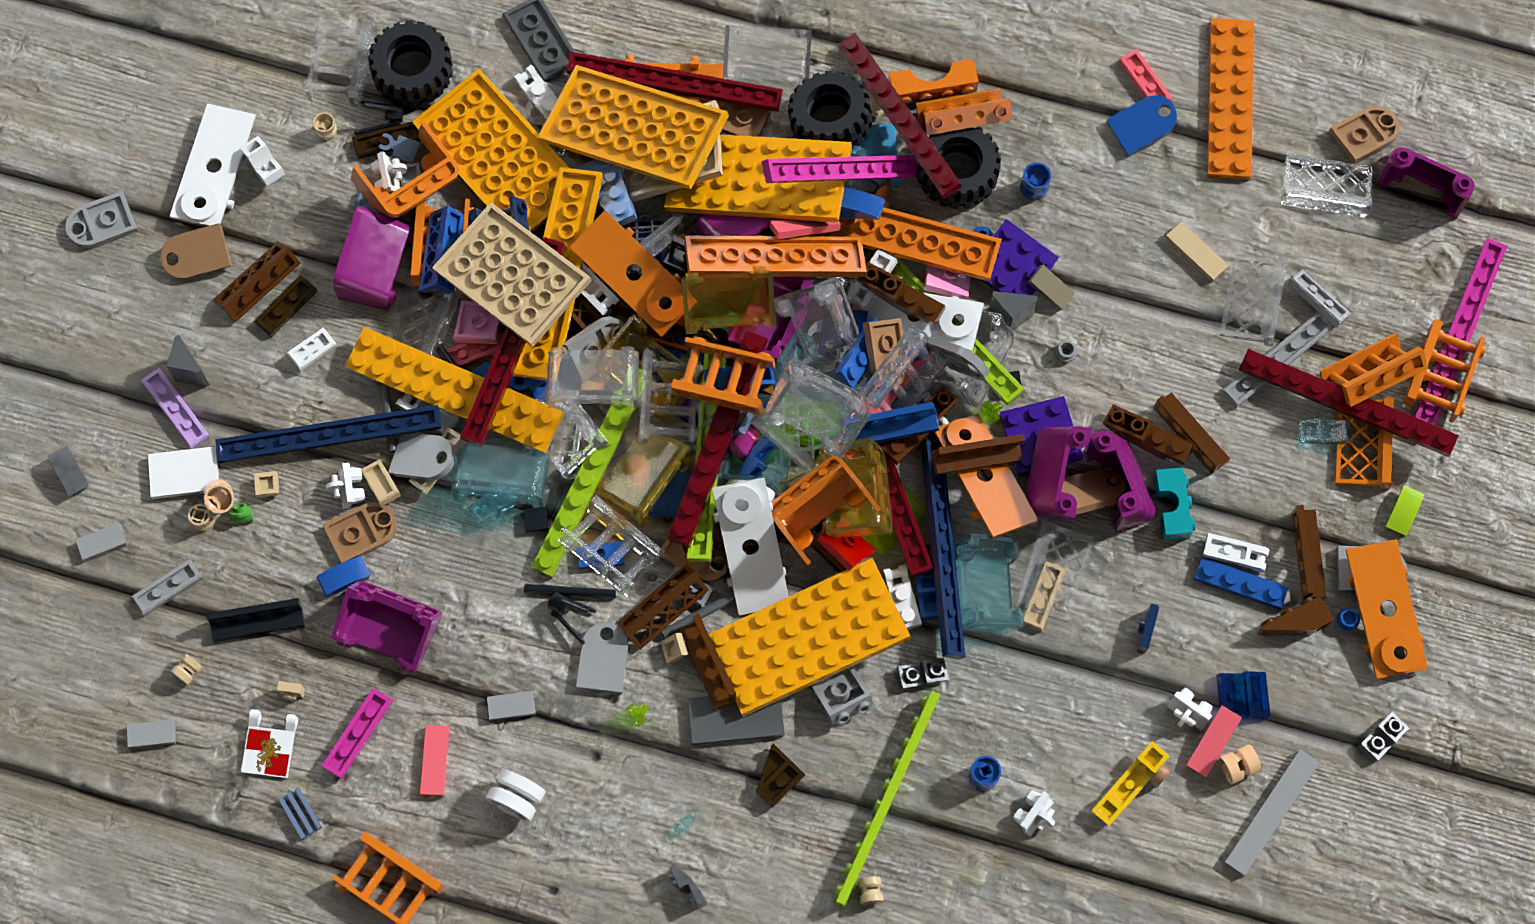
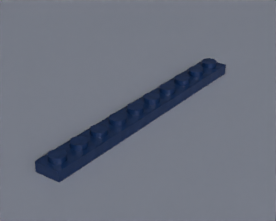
(328, 434)
(943, 556)

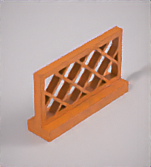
(1383, 459)

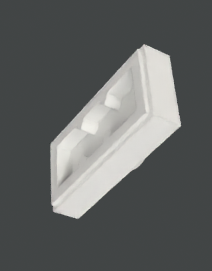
(312, 349)

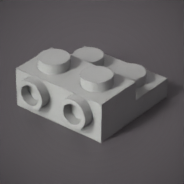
(843, 696)

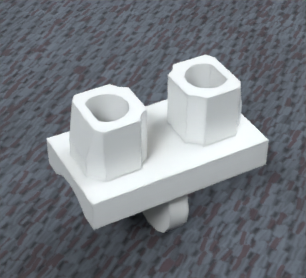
(390, 172)
(347, 476)
(1189, 711)
(1039, 815)

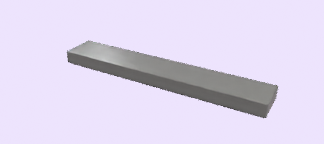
(1285, 352)
(1271, 813)

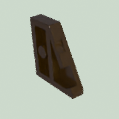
(778, 777)

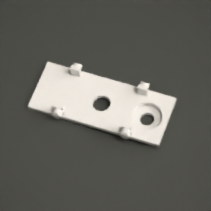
(218, 139)
(944, 329)
(756, 577)

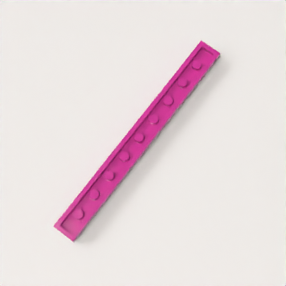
(839, 169)
(1464, 322)

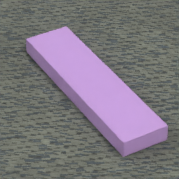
(175, 408)

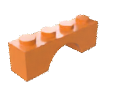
(960, 80)

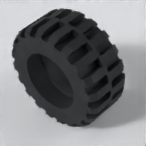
(404, 39)
(828, 90)
(985, 153)

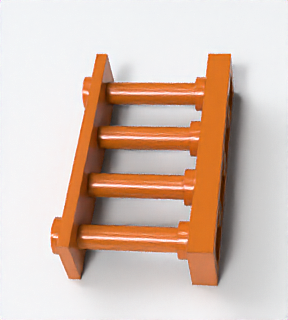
(964, 111)
(420, 235)
(1380, 378)
(1416, 393)
(728, 397)
(389, 859)

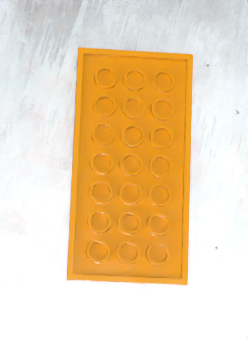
(633, 126)
(495, 147)
(744, 189)
(809, 636)

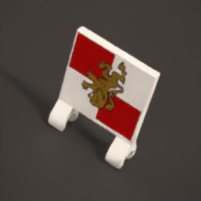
(268, 749)

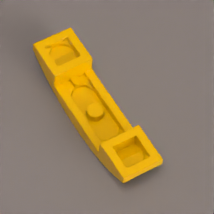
(1130, 783)

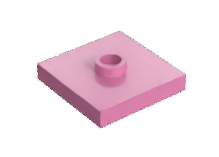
(946, 282)
(476, 325)

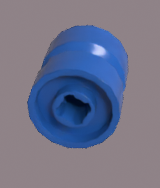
(1035, 181)
(984, 773)

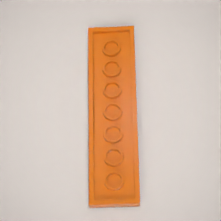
(1230, 99)
(925, 242)
(784, 257)

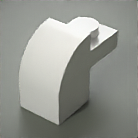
(262, 161)

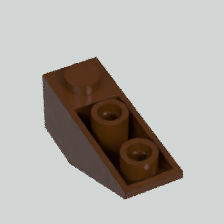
(1302, 621)

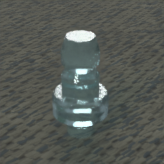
(683, 825)

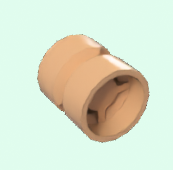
(218, 496)
(1247, 761)

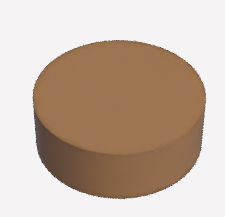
(1160, 776)

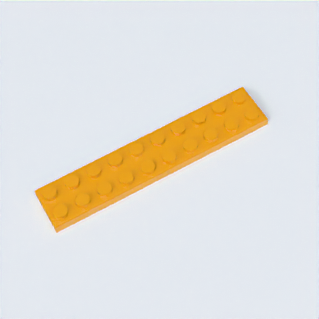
(568, 217)
(450, 388)

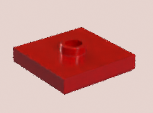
(847, 550)

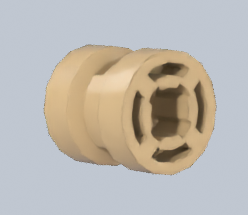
(324, 121)
(202, 522)
(190, 665)
(870, 890)

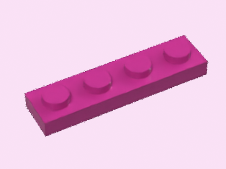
(357, 733)

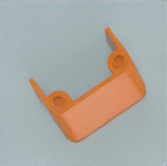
(438, 173)
(815, 498)

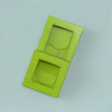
(1405, 510)

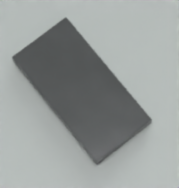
(540, 38)
(730, 725)

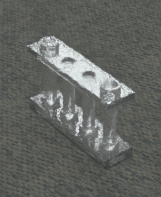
(356, 72)
(894, 366)
(648, 408)
(625, 531)

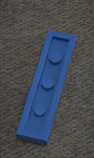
(854, 362)
(1241, 583)

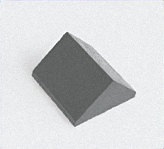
(1013, 307)
(183, 365)

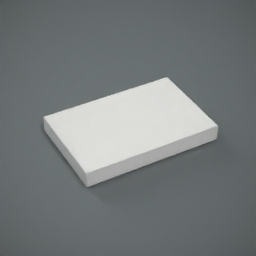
(182, 472)

